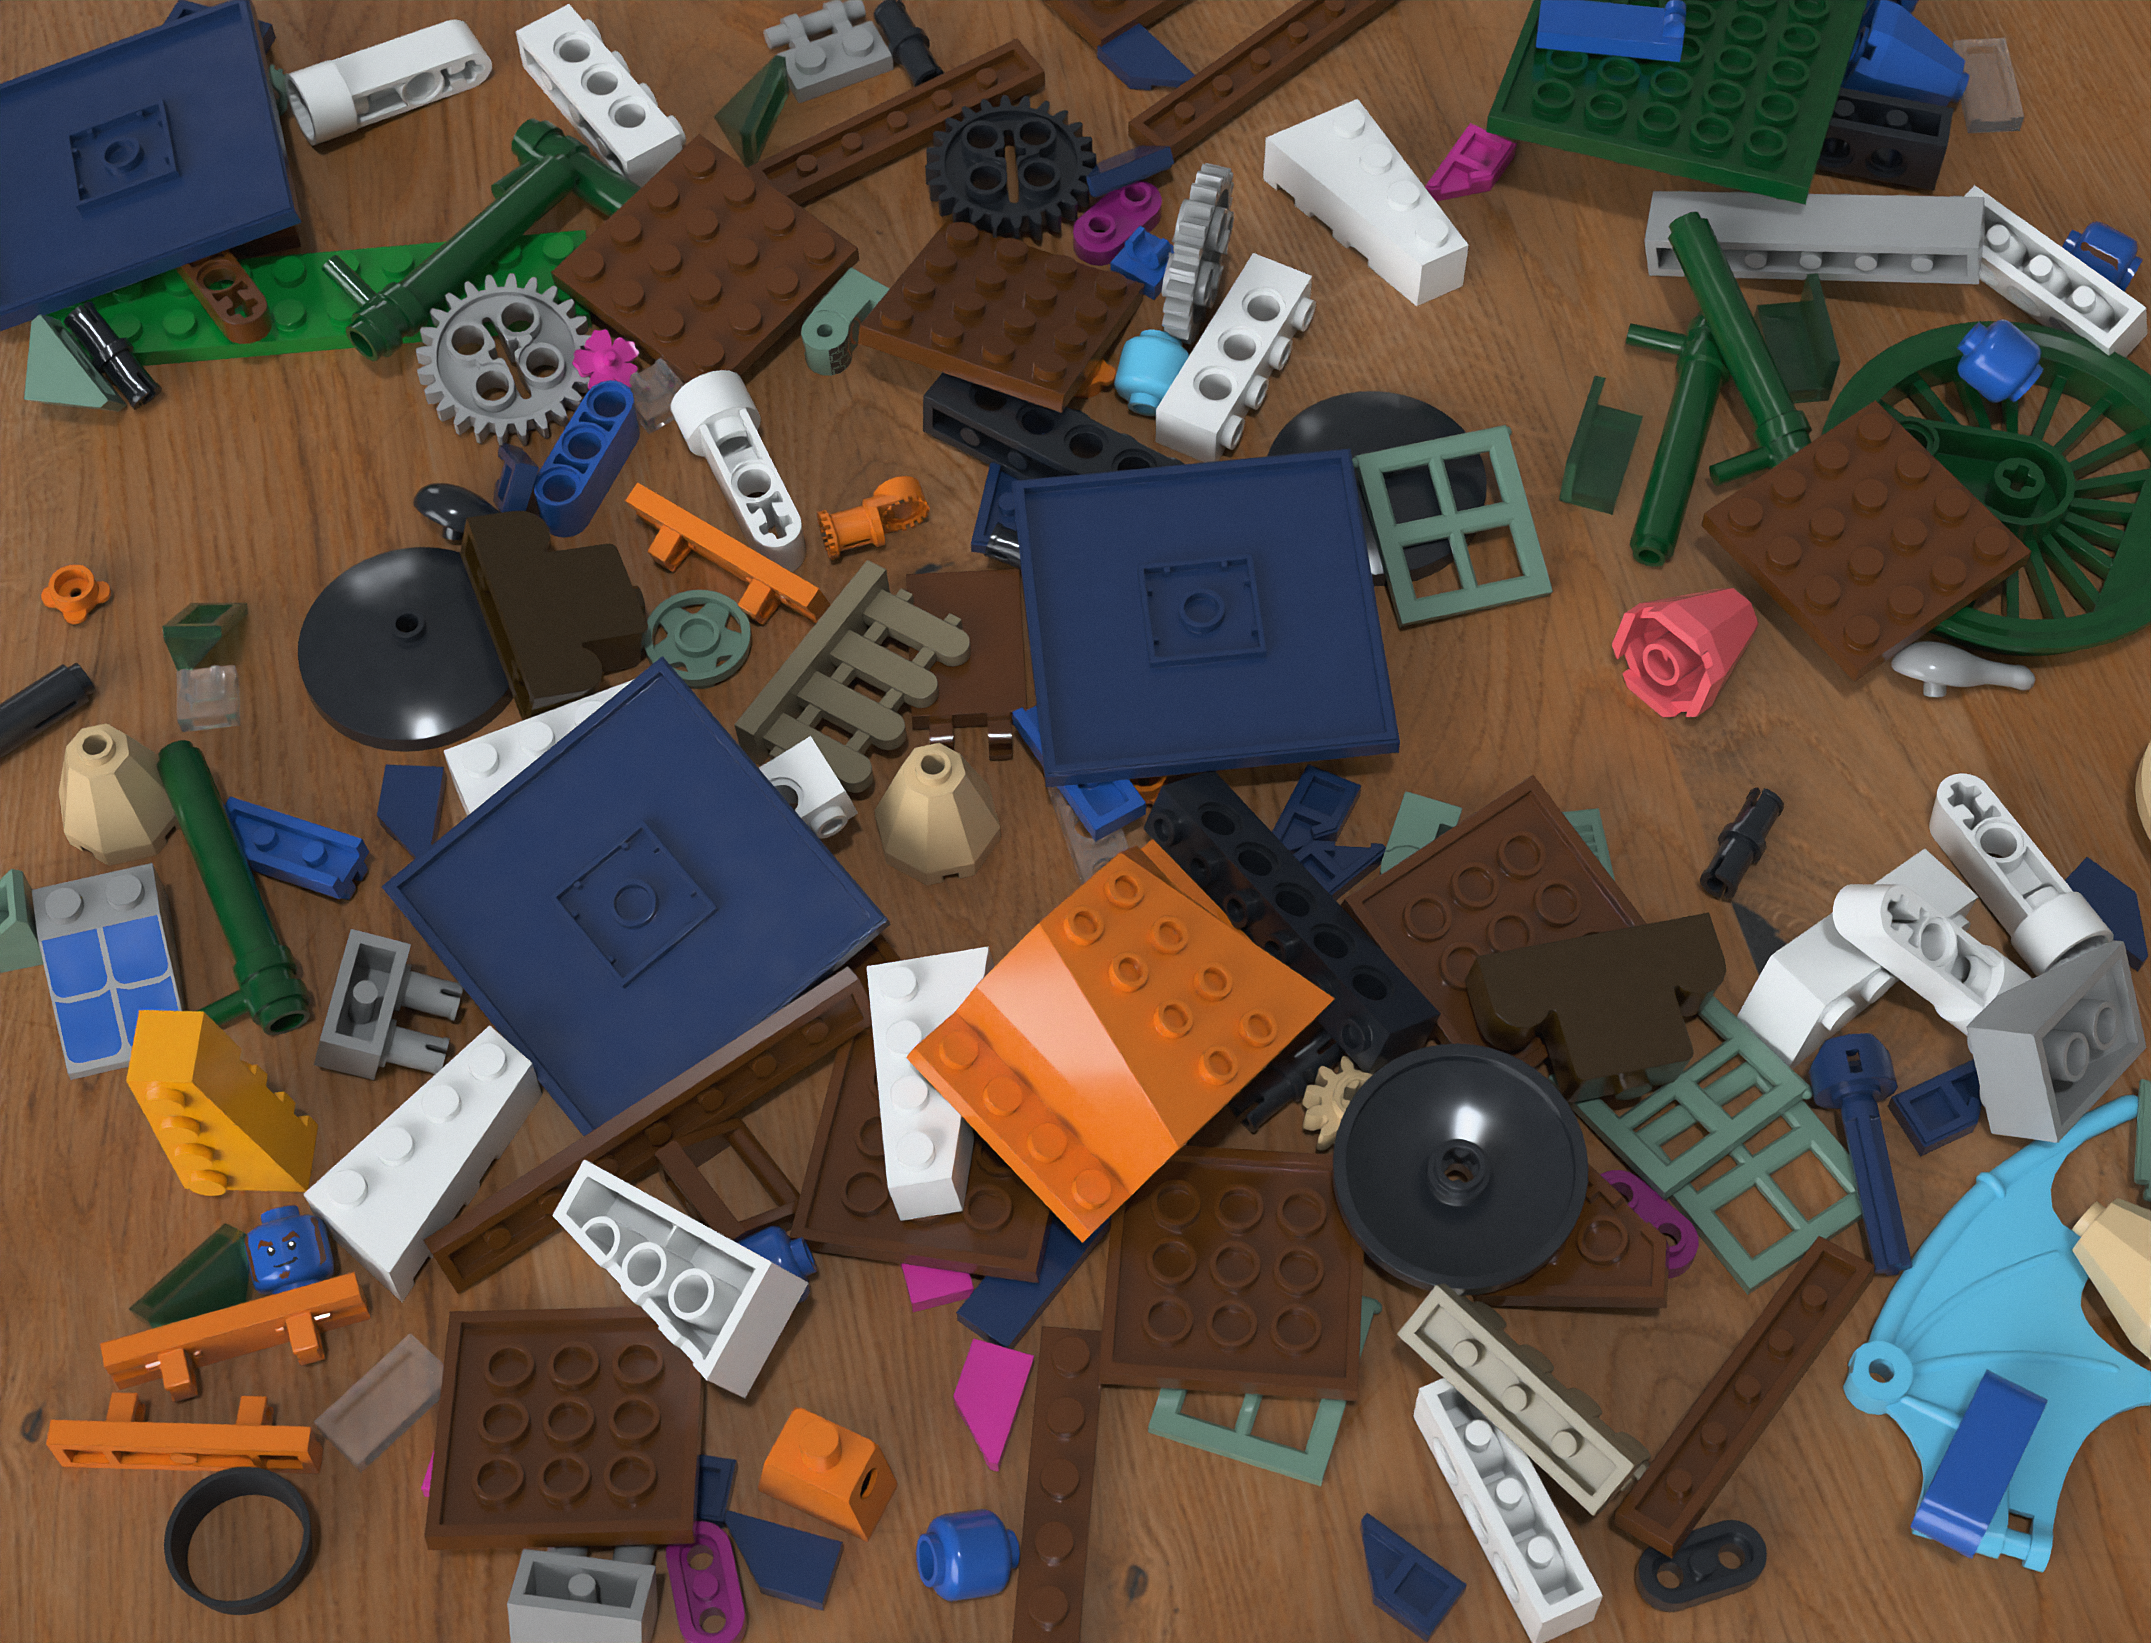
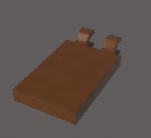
(994, 676)

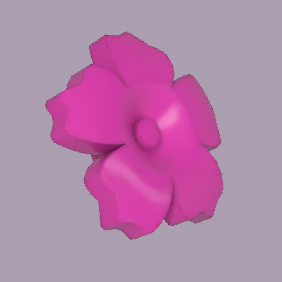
(604, 360)

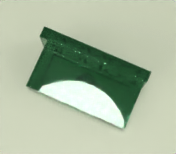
(1802, 343)
(1599, 454)

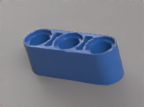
(587, 458)
(1979, 1464)

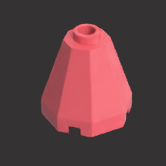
(1684, 648)

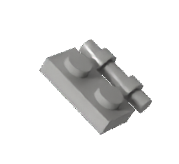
(834, 60)

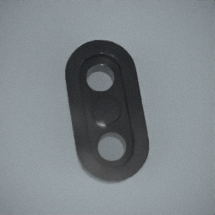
(1699, 1568)

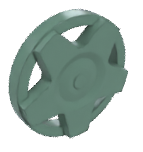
(699, 638)

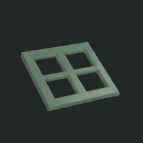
(1453, 525)
(1724, 1130)
(1756, 1170)
(1241, 1445)

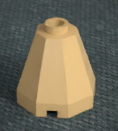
(113, 797)
(937, 816)
(2118, 1261)

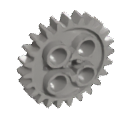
(1199, 239)
(461, 380)

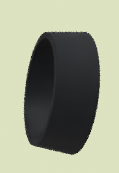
(208, 1495)

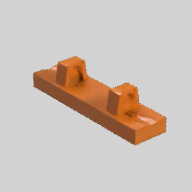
(767, 580)
(234, 1331)
(131, 1443)

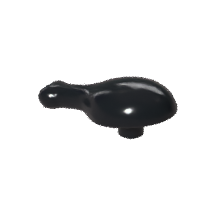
(450, 507)

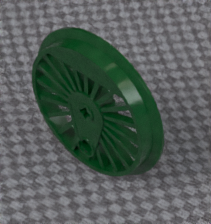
(2033, 483)

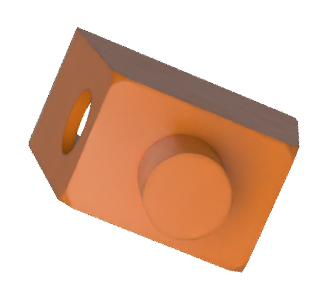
(822, 1474)

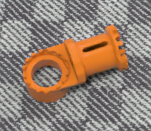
(874, 517)

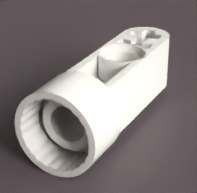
(386, 80)
(723, 427)
(2022, 888)
(1924, 949)

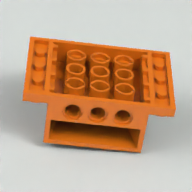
(1114, 1034)

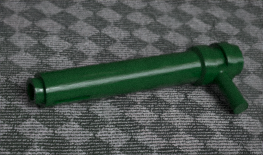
(596, 182)
(405, 306)
(1778, 424)
(1683, 436)
(263, 965)

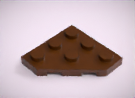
(1604, 1263)

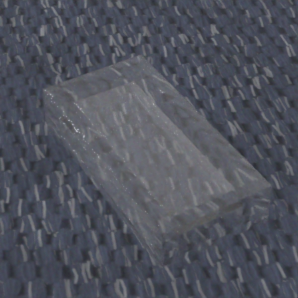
(1991, 95)
(383, 1403)

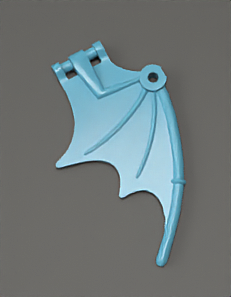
(2005, 1297)

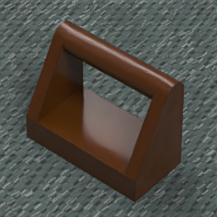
(679, 1172)

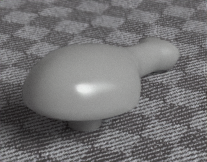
(1948, 665)

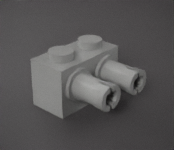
(367, 990)
(584, 1598)

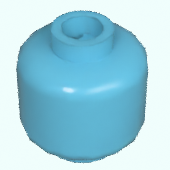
(1148, 369)

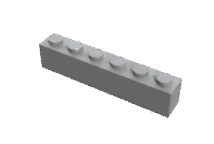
(1830, 235)

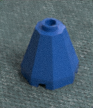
(1903, 58)

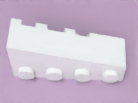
(923, 1135)

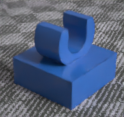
(1144, 260)

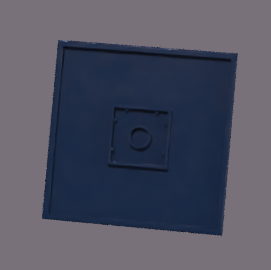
(138, 161)
(1202, 618)
(634, 900)

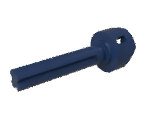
(1856, 1090)

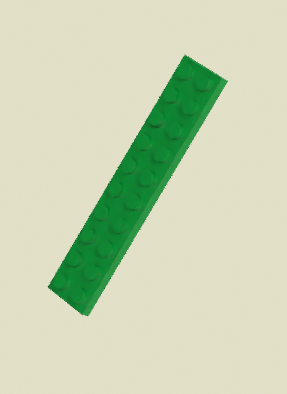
(305, 305)

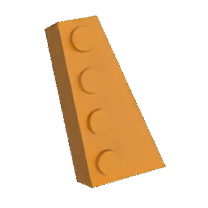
(215, 1109)

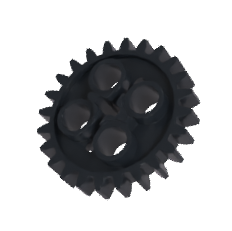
(970, 169)

